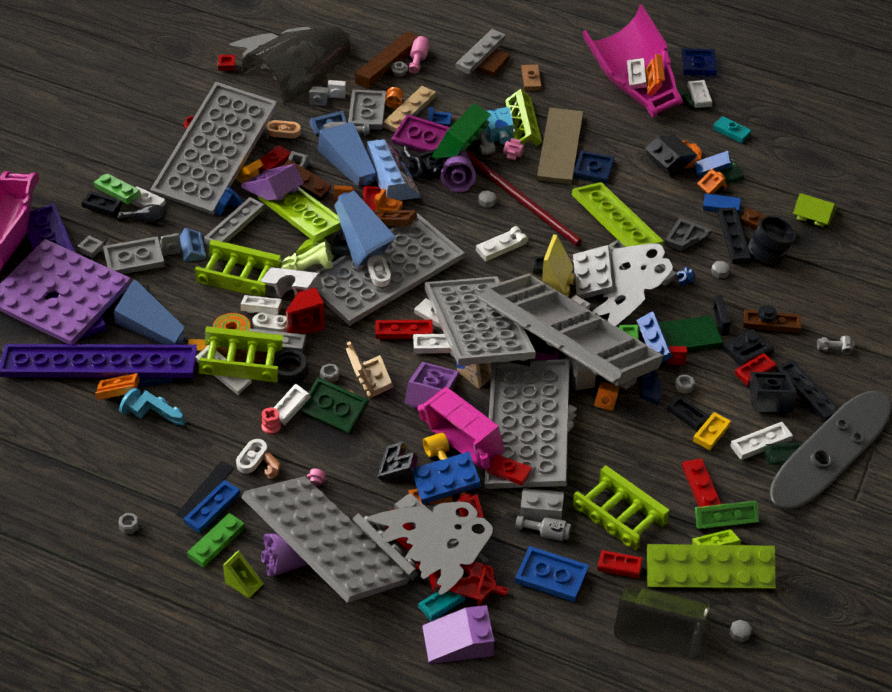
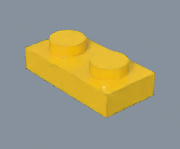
(711, 431)

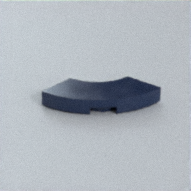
(651, 387)

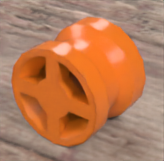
(394, 97)

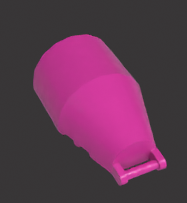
(633, 42)
(15, 209)

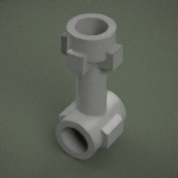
(486, 147)
(845, 344)

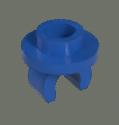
(686, 275)

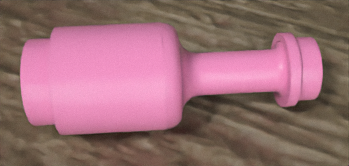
(418, 53)

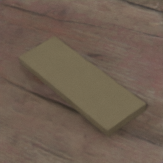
(560, 146)

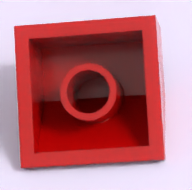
(306, 313)

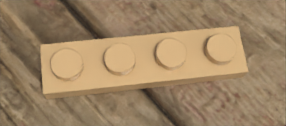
(411, 106)

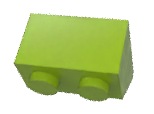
(814, 209)

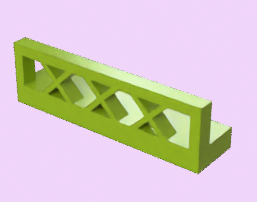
(526, 115)

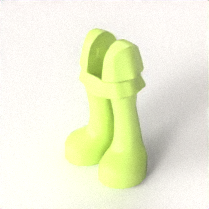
(317, 255)

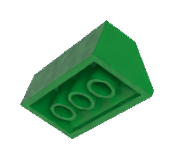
(463, 132)

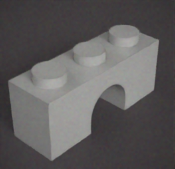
(282, 280)

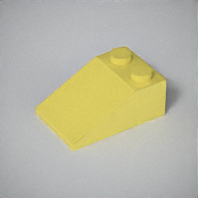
(558, 267)

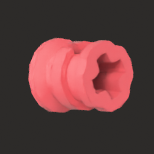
(270, 421)

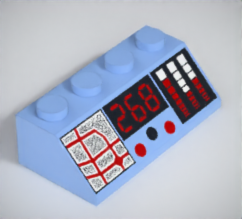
(391, 171)

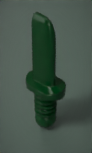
(685, 96)

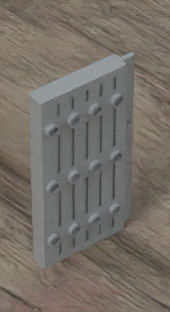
(572, 328)

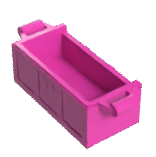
(463, 427)

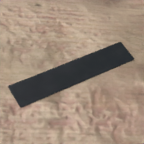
(209, 484)

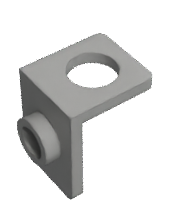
(170, 244)

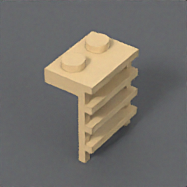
(371, 373)

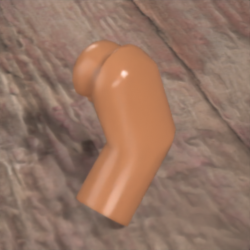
(274, 465)

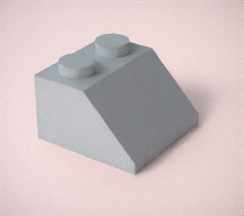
(539, 503)

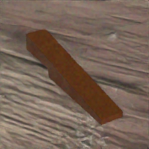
(382, 63)

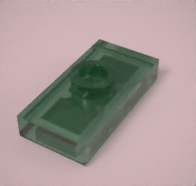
(732, 174)
(780, 452)

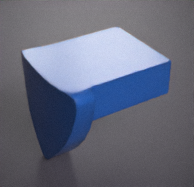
(439, 117)
(231, 198)

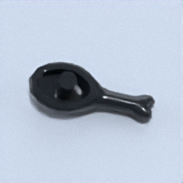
(414, 164)
(149, 214)

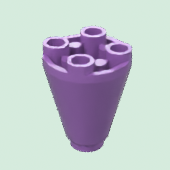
(280, 556)

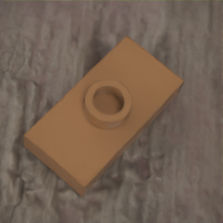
(531, 77)

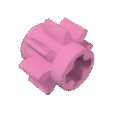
(513, 149)

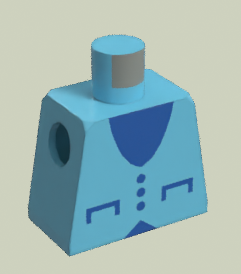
(500, 125)

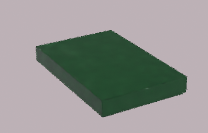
(693, 333)
(334, 406)

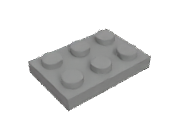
(367, 108)
(134, 255)
(593, 272)

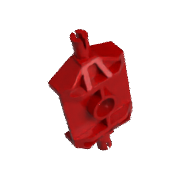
(476, 586)

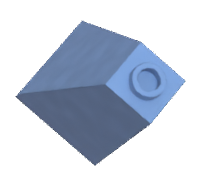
(345, 150)
(362, 228)
(146, 316)

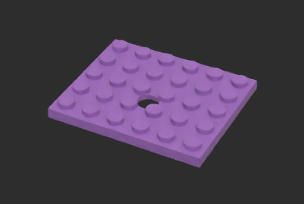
(83, 289)

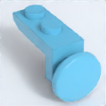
(141, 404)

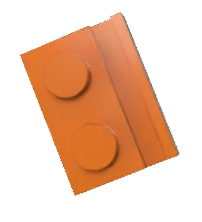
(654, 74)
(116, 386)

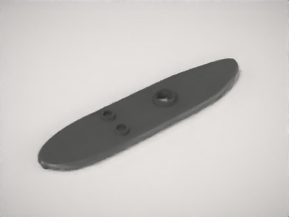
(839, 442)

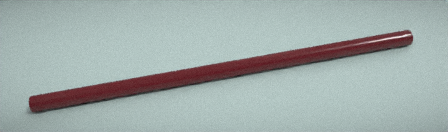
(523, 199)

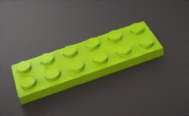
(305, 214)
(615, 215)
(711, 566)

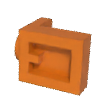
(712, 182)
(386, 203)
(606, 396)

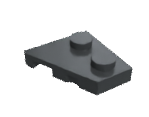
(686, 234)

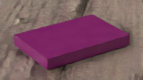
(419, 134)

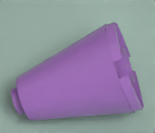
(458, 173)

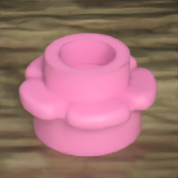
(317, 477)

